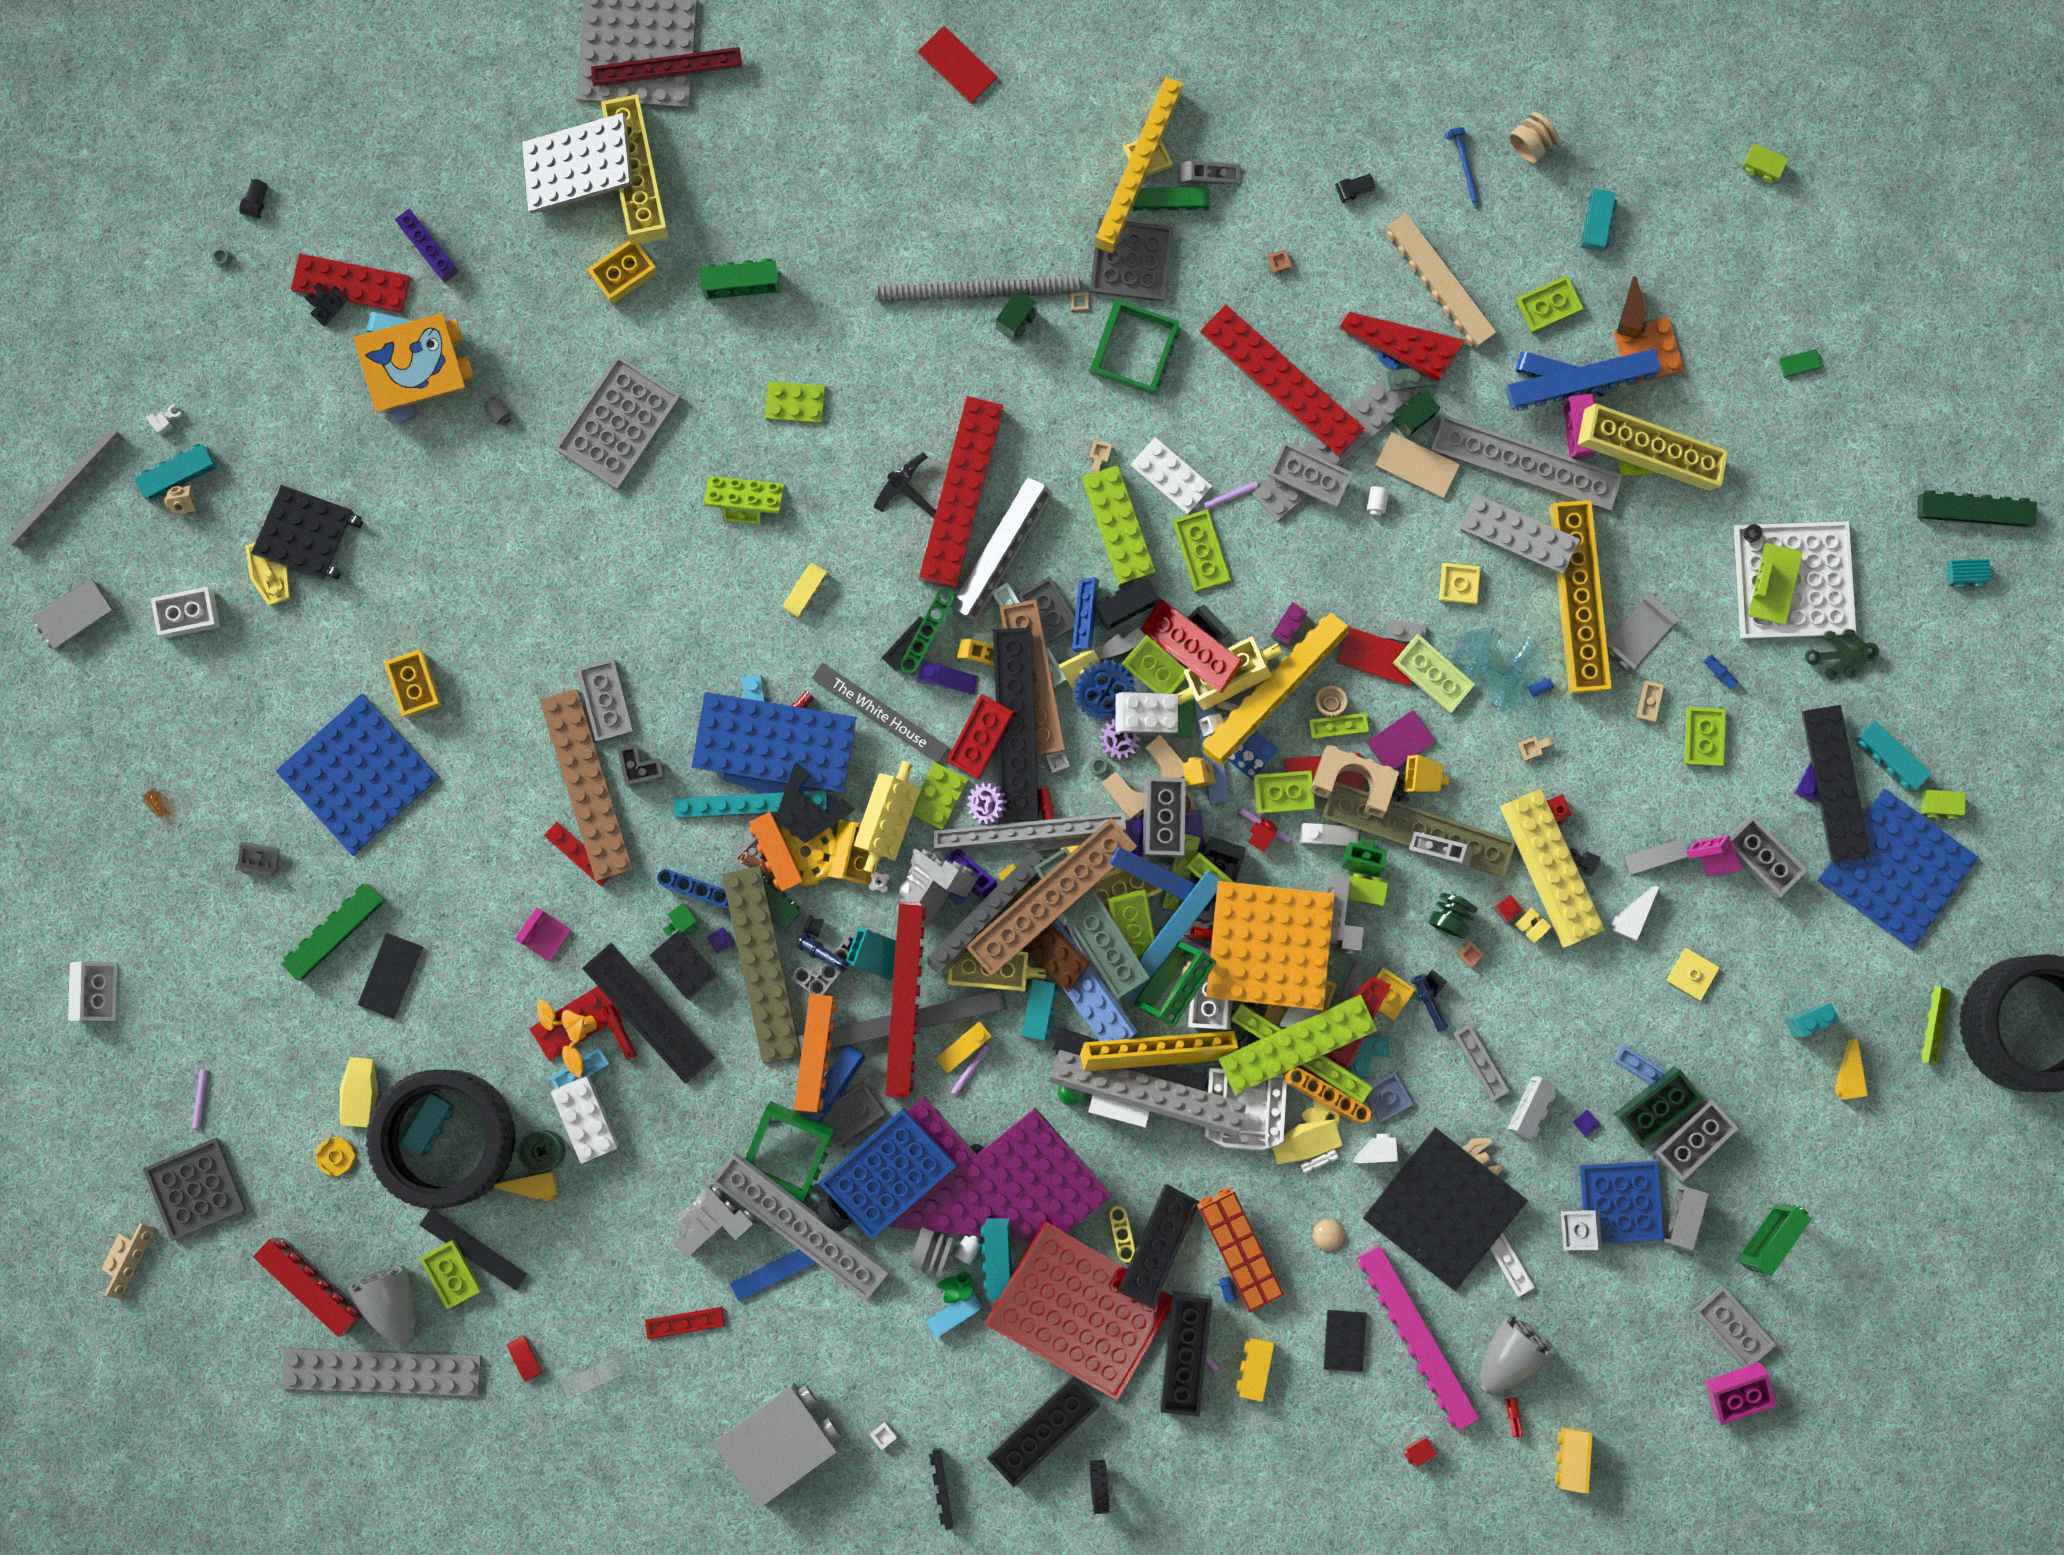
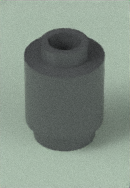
(498, 411)

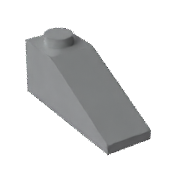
(1209, 172)
(1442, 849)

